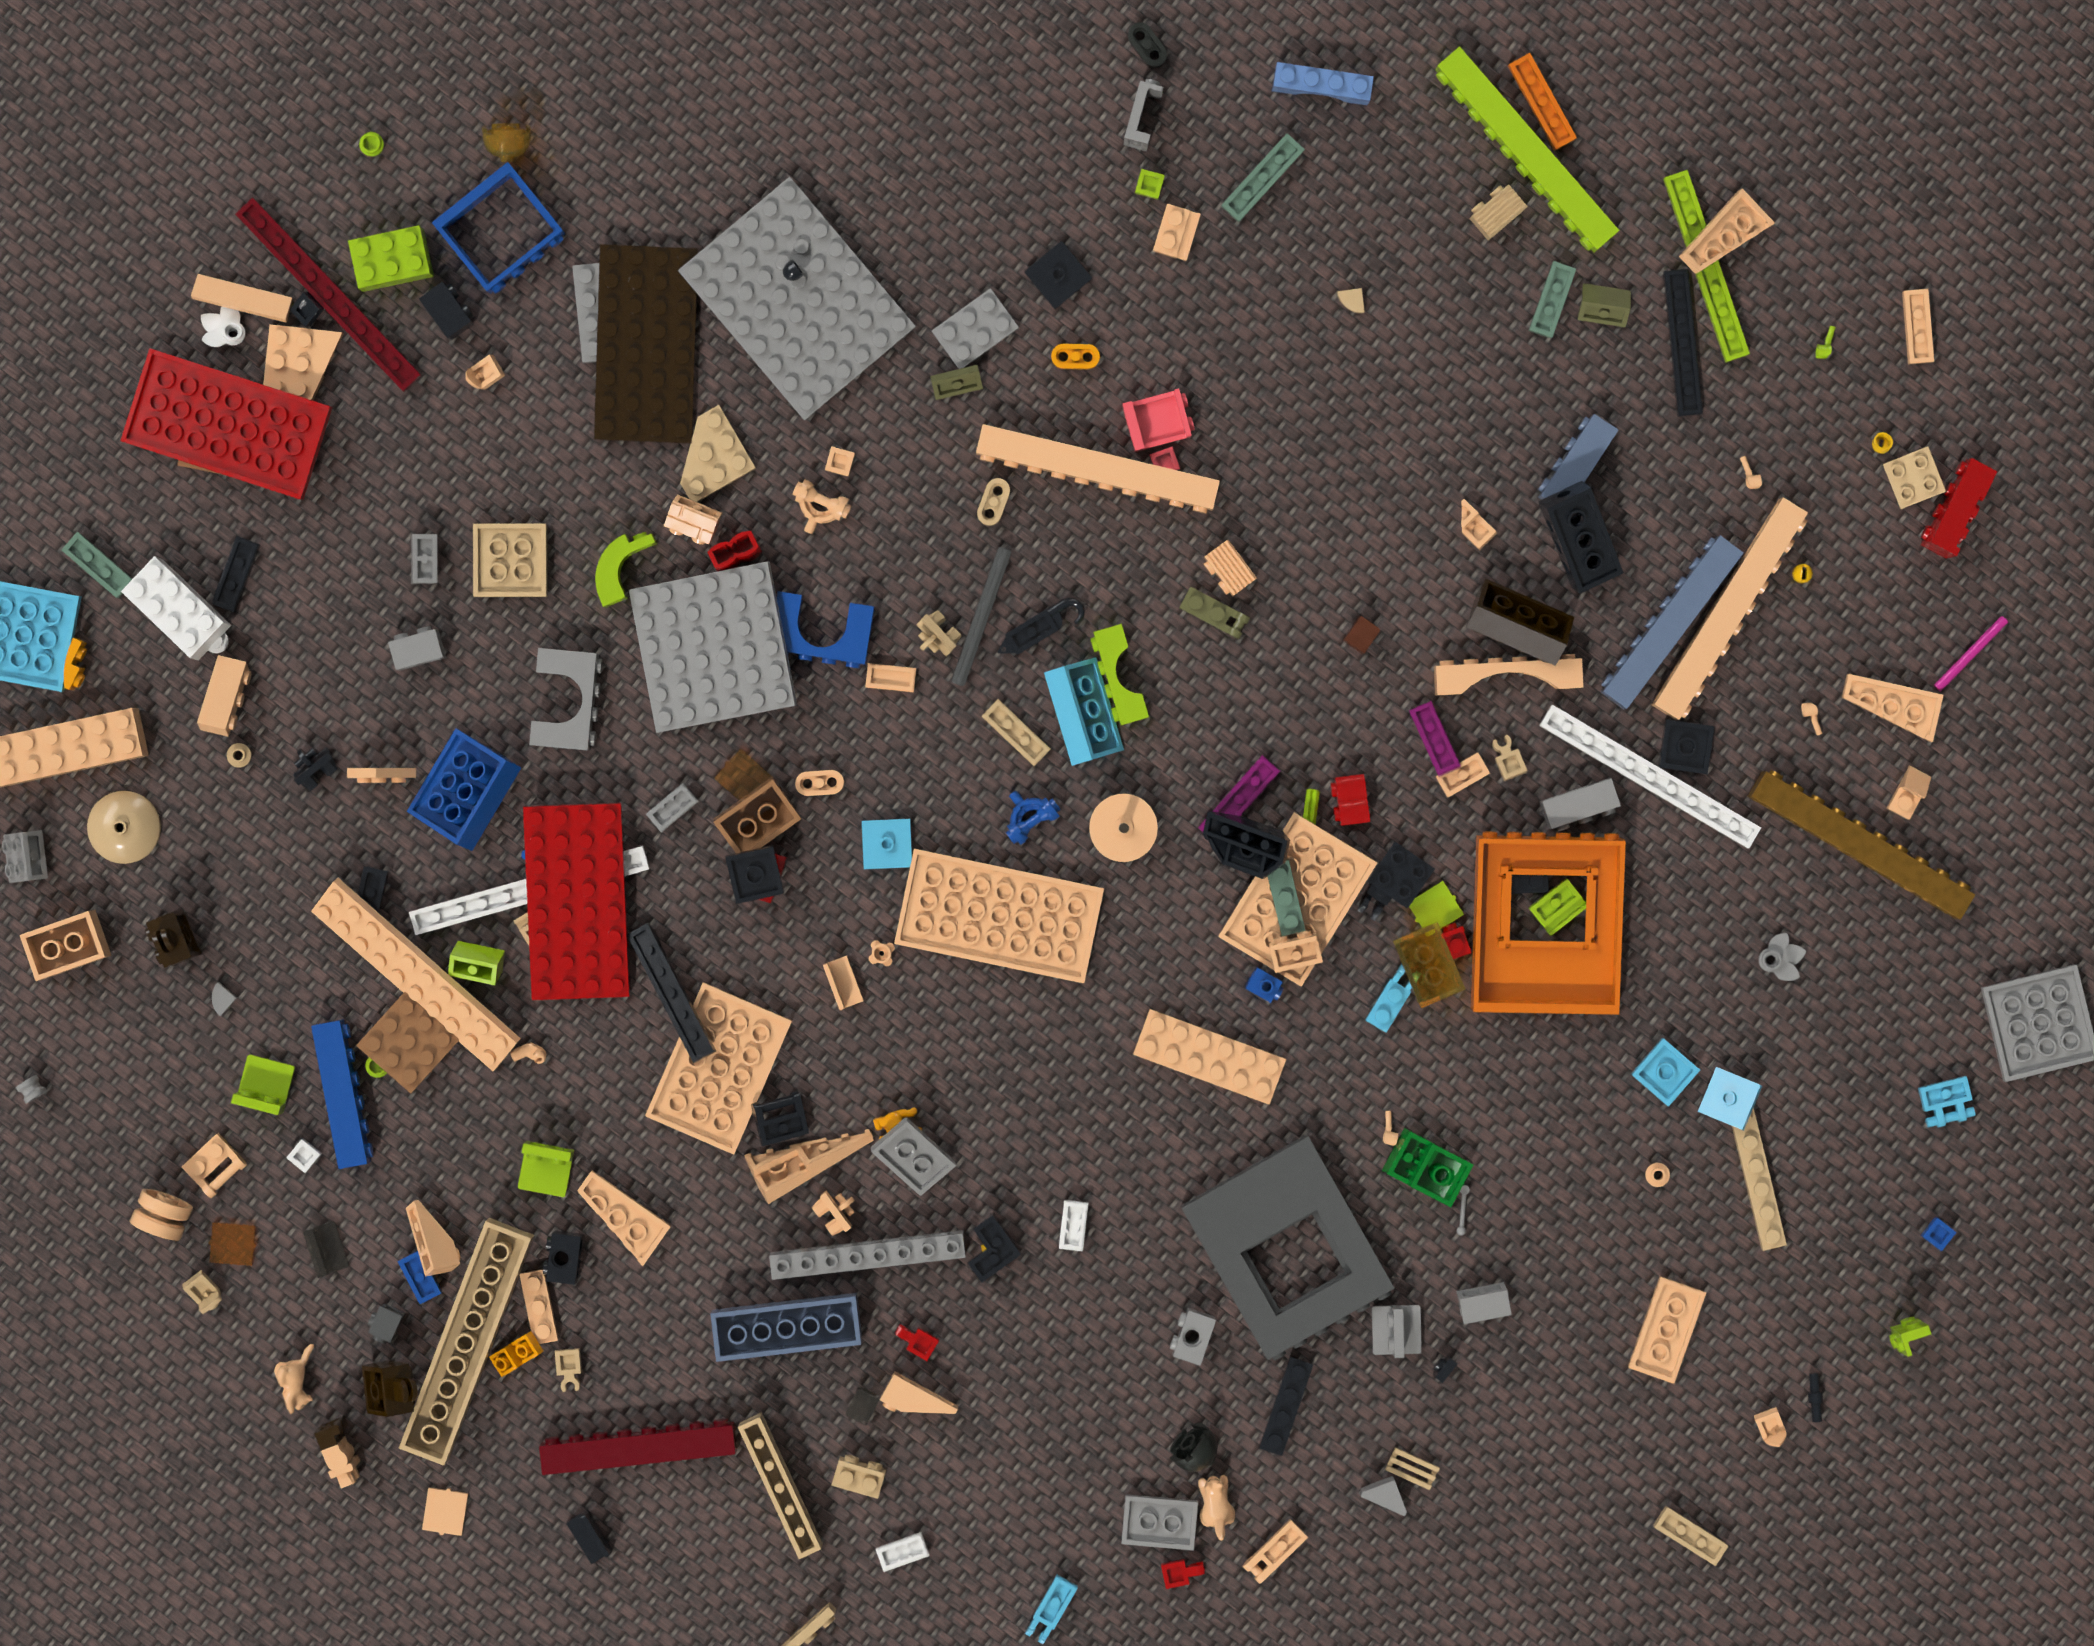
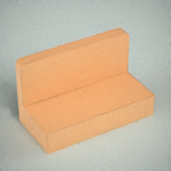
(843, 982)

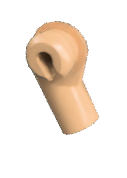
(531, 1051)

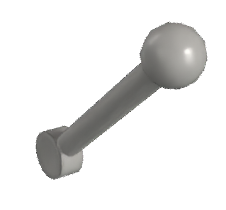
(1461, 1229)

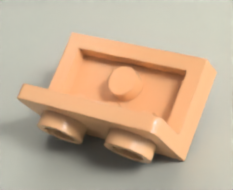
(1295, 952)

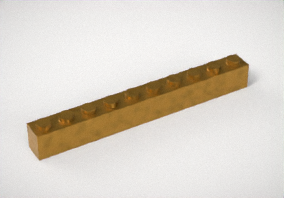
(1862, 845)

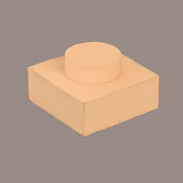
(840, 461)

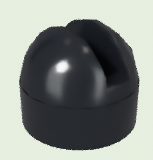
(792, 271)

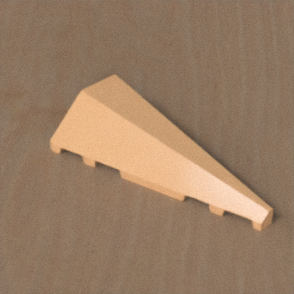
(788, 1168)

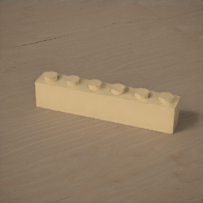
(780, 1485)

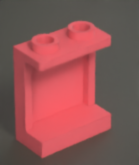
(1158, 420)

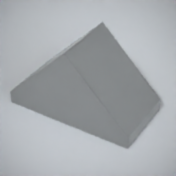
(1384, 1494)

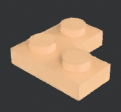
(379, 775)

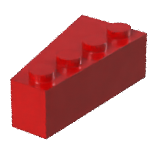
(1958, 508)

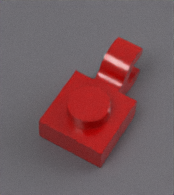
(920, 1343)
(1178, 1574)

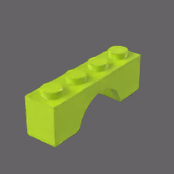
(1128, 705)

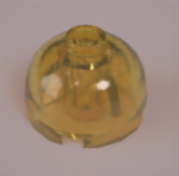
(506, 140)

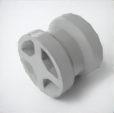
(31, 1089)

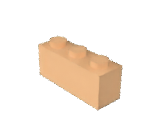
(224, 696)

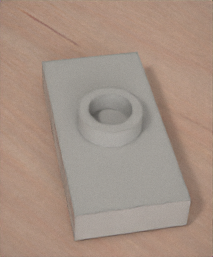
(672, 807)

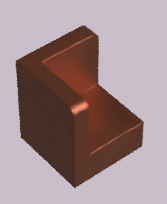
(1361, 635)

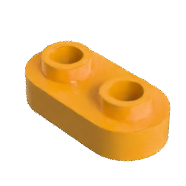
(1075, 356)

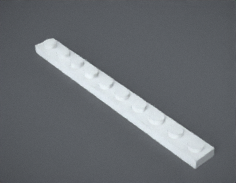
(1650, 776)
(496, 899)

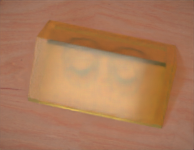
(1428, 964)

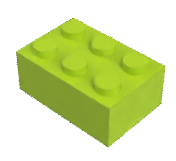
(390, 258)

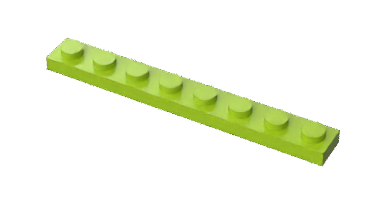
(1711, 278)

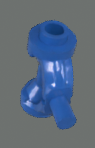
(1045, 811)

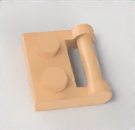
(208, 1159)

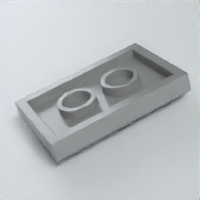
(975, 329)
(913, 1156)
(1159, 1522)

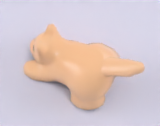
(291, 1377)
(1216, 1509)

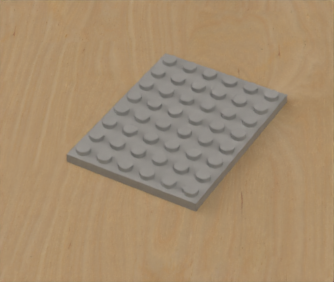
(803, 332)

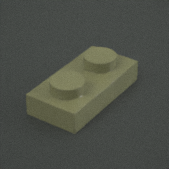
(956, 382)

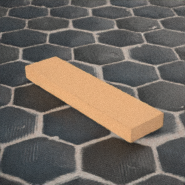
(241, 298)

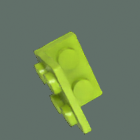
(264, 1085)
(545, 1168)

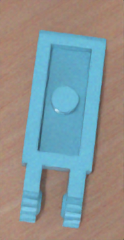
(1389, 1002)
(1052, 1606)

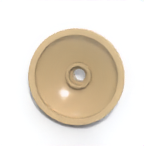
(140, 824)

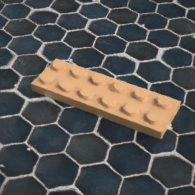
(1209, 1056)

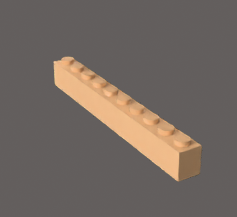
(1097, 467)
(1729, 609)

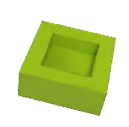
(1149, 184)

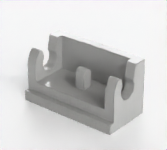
(423, 558)
(1484, 1303)

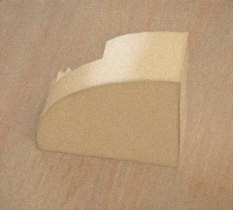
(1352, 300)

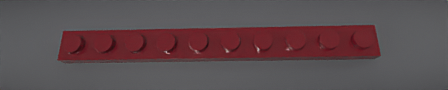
(328, 294)

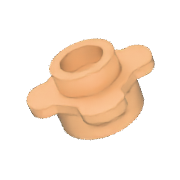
(875, 957)

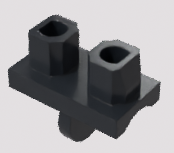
(305, 774)

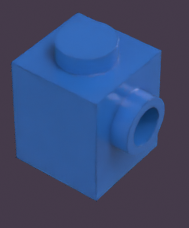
(1264, 985)

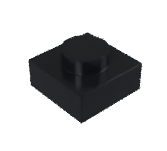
(306, 309)
(1443, 1368)

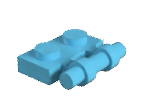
(1945, 1094)

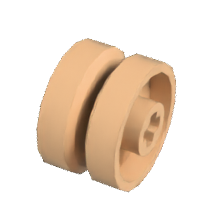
(161, 1214)

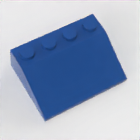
(463, 790)

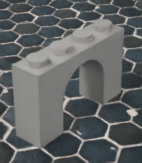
(583, 670)

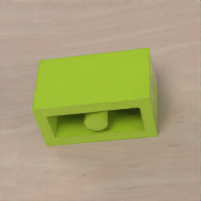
(476, 963)

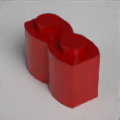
(741, 548)
(1351, 800)

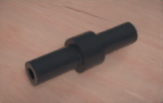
(1815, 1397)

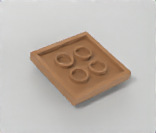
(407, 1042)

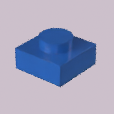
(1938, 1234)

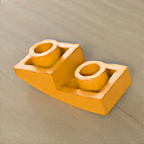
(73, 673)
(516, 1353)

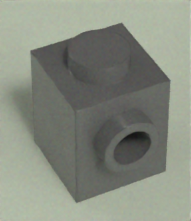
(385, 1323)

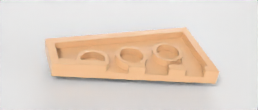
(1729, 229)
(1901, 705)
(628, 1219)

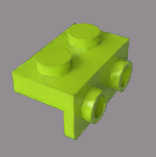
(1907, 1331)

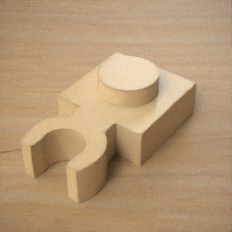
(1509, 762)
(568, 1364)

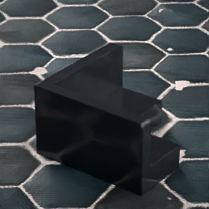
(1000, 1248)

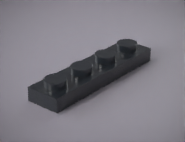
(1286, 1405)

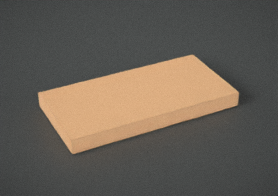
(1667, 1329)

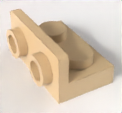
(859, 1476)

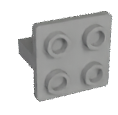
(25, 856)
(1396, 1330)

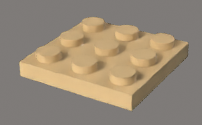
(509, 560)

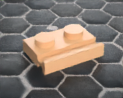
(1176, 232)

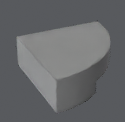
(222, 998)

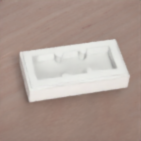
(1073, 1225)
(902, 1551)

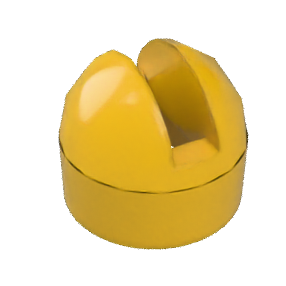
(1886, 445)
(1797, 573)

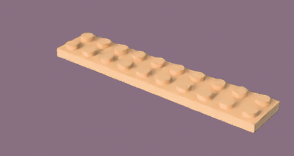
(415, 974)

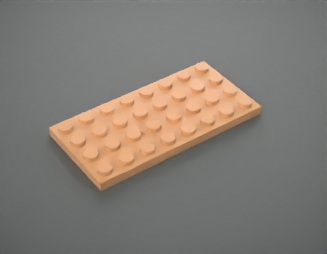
(999, 915)

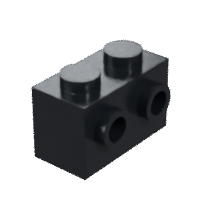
(447, 311)

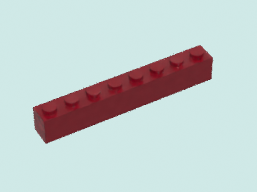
(638, 1448)

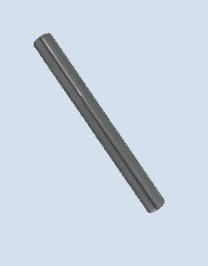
(981, 616)

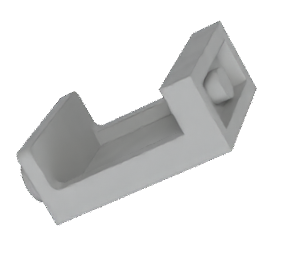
(1135, 138)

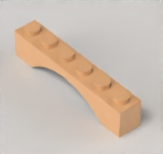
(1456, 679)

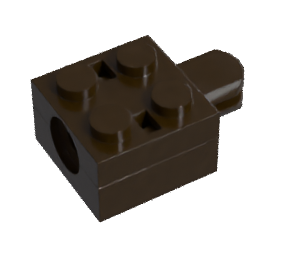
(172, 938)
(389, 1388)

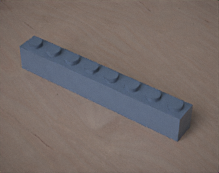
(1671, 622)

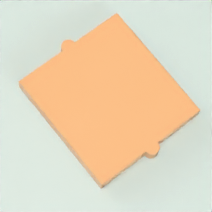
(445, 1511)

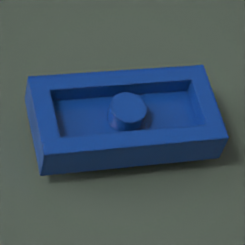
(423, 1287)

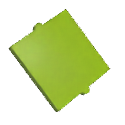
(1436, 906)

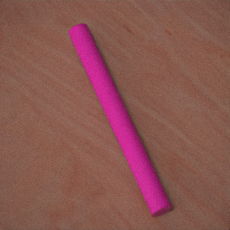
(1970, 654)

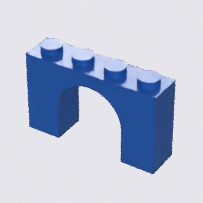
(850, 648)

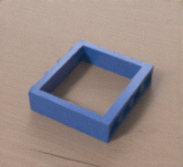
(472, 199)

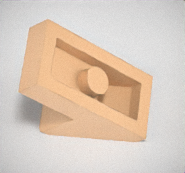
(1909, 792)

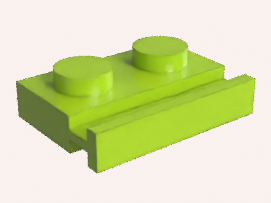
(1558, 906)

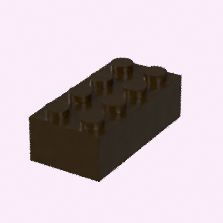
(1520, 622)

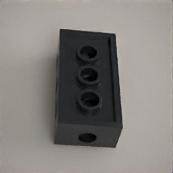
(1566, 531)

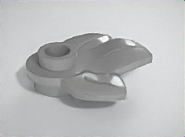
(1785, 957)

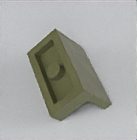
(1604, 305)

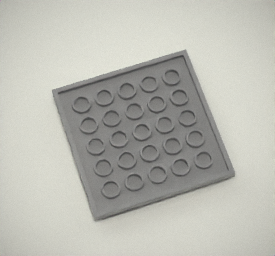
(713, 647)

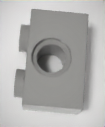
(1194, 1350)

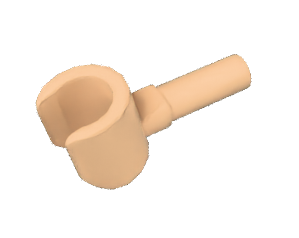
(1752, 481)
(1810, 709)
(1389, 1137)

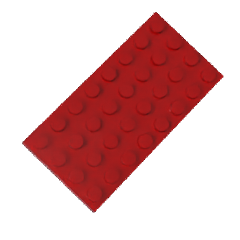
(226, 424)
(576, 901)

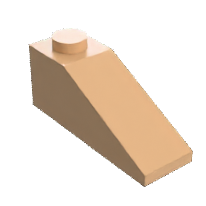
(432, 1242)
(912, 1397)

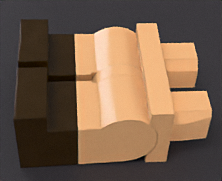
(338, 1452)

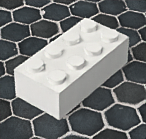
(176, 608)

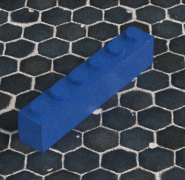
(341, 1093)

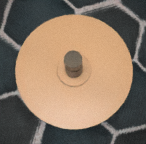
(1123, 827)

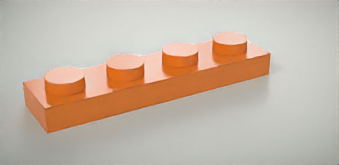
(1542, 101)

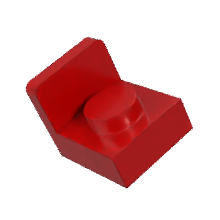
(1456, 940)

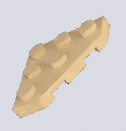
(713, 456)

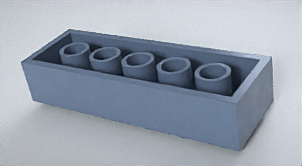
(786, 1327)

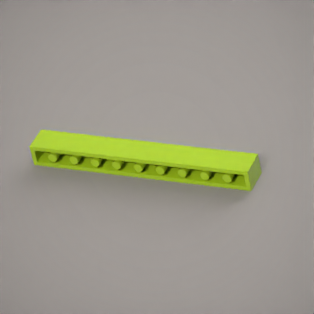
(1526, 149)

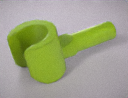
(1825, 350)

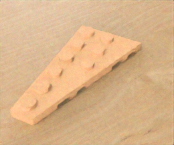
(298, 359)

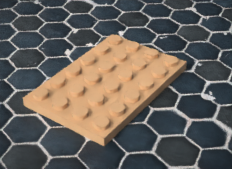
(1326, 881)
(716, 1093)

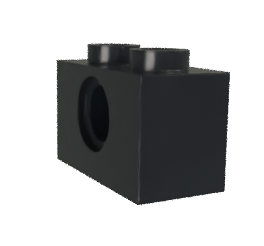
(563, 1272)

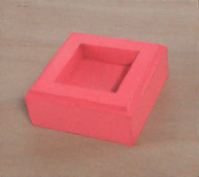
(1165, 458)

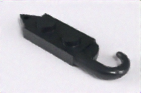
(1039, 627)

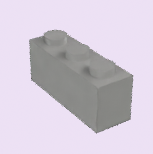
(1580, 804)

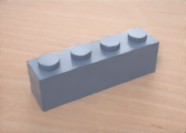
(1581, 455)

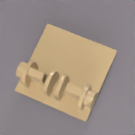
(1914, 477)

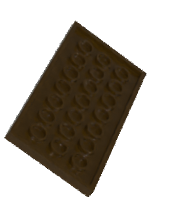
(644, 345)

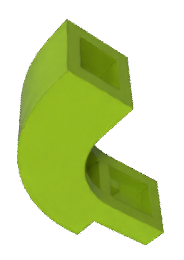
(610, 564)

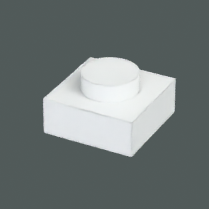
(304, 1155)

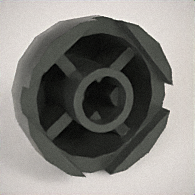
(1194, 1449)

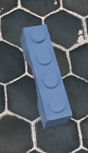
(1310, 80)

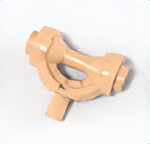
(836, 507)

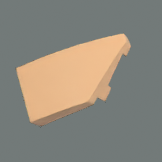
(1475, 527)

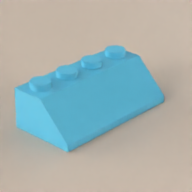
(1083, 711)

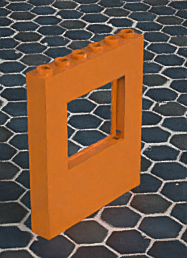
(1547, 974)

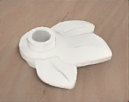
(220, 325)

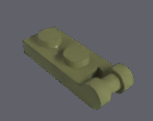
(1213, 612)

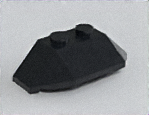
(1246, 843)

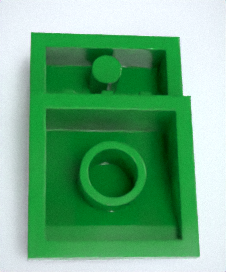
(1427, 1167)

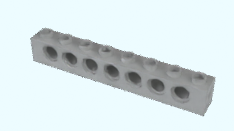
(867, 1255)

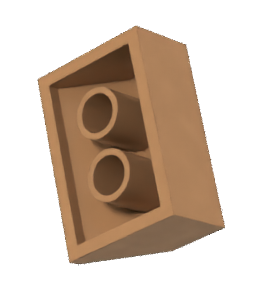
(757, 817)

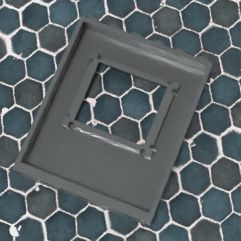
(1264, 1203)

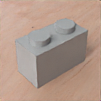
(417, 648)

